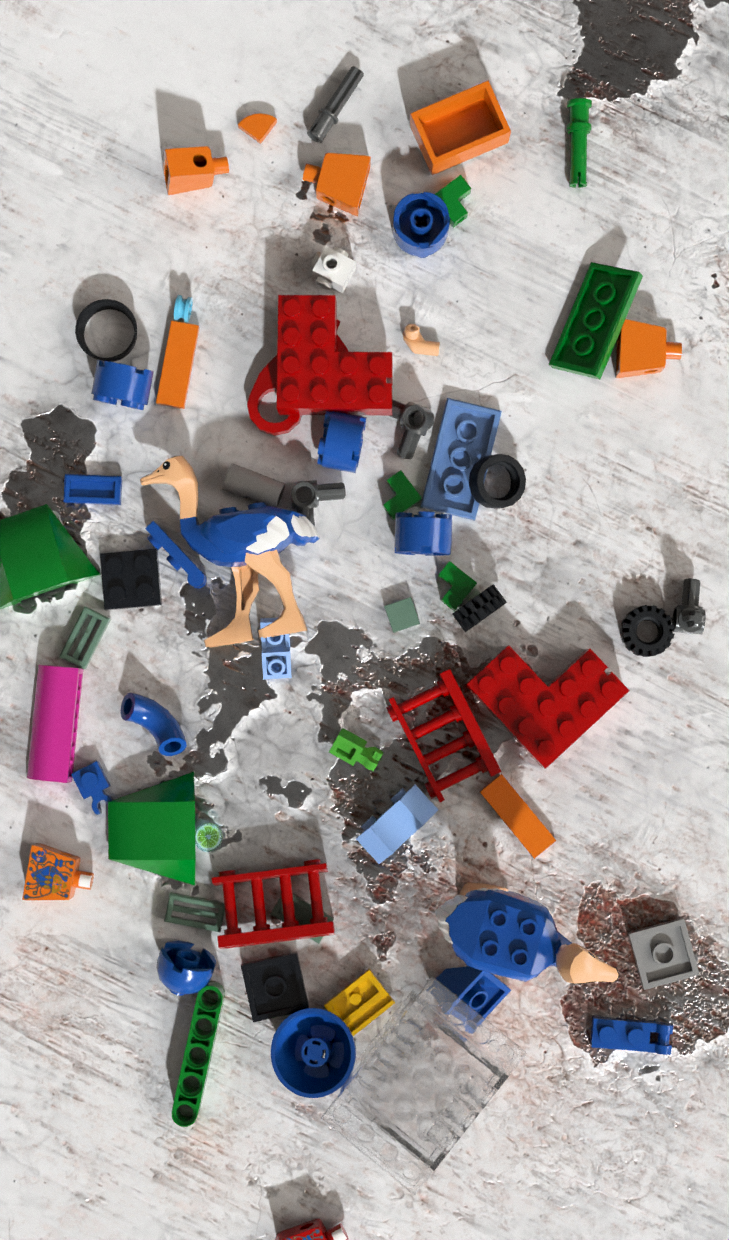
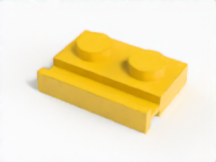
(360, 1002)

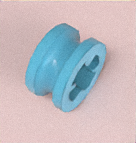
(183, 308)

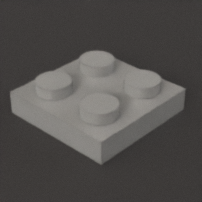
(663, 953)

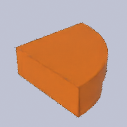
(257, 126)

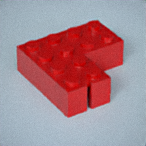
(315, 375)
(542, 715)

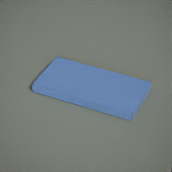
(462, 440)

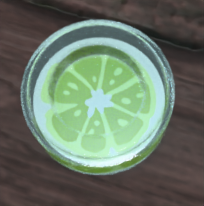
(208, 837)

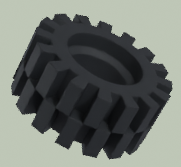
(479, 608)
(663, 624)

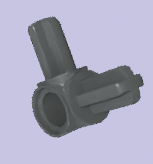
(412, 433)
(320, 492)
(689, 616)

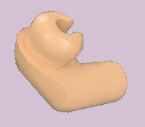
(417, 343)

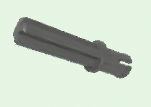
(328, 115)

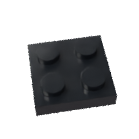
(131, 579)
(275, 986)

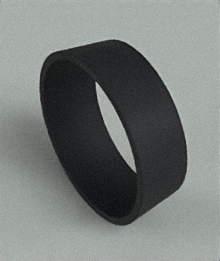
(92, 309)

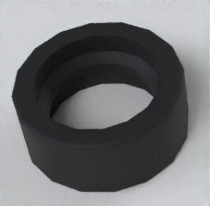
(517, 477)

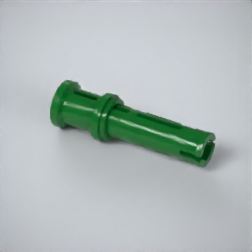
(578, 129)

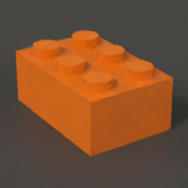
(460, 127)

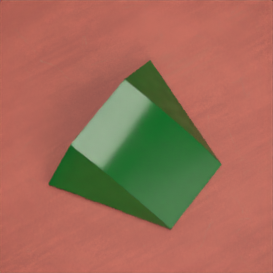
(38, 556)
(156, 829)

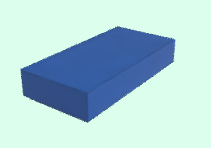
(92, 489)

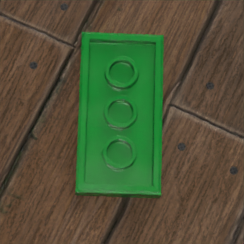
(595, 320)

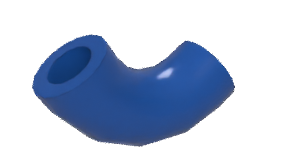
(156, 720)

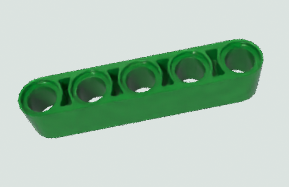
(193, 1066)

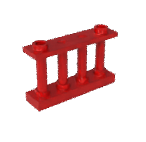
(472, 737)
(261, 931)

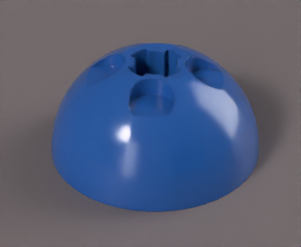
(301, 1062)

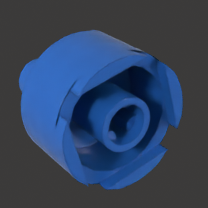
(417, 209)
(122, 383)
(341, 441)
(423, 534)

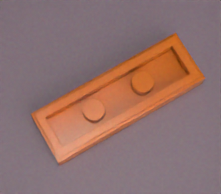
(177, 364)
(517, 816)

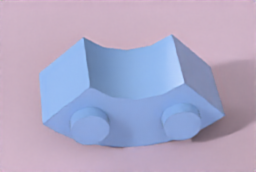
(396, 824)

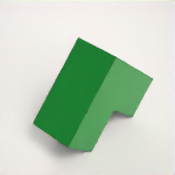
(452, 195)
(405, 494)
(460, 585)

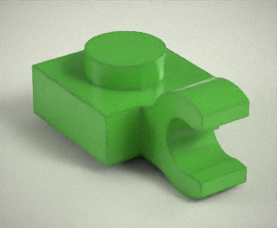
(352, 749)

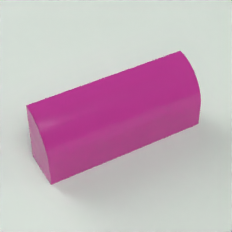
(55, 723)

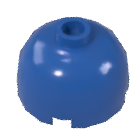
(184, 969)

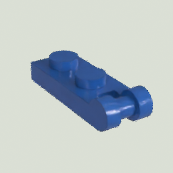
(176, 557)
(630, 1035)

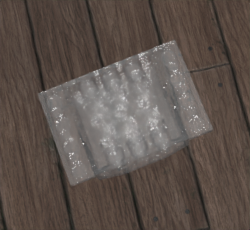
(422, 1084)

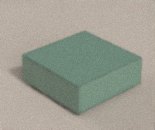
(402, 615)

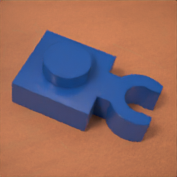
(92, 782)

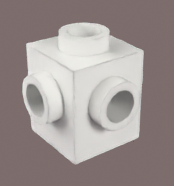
(340, 274)

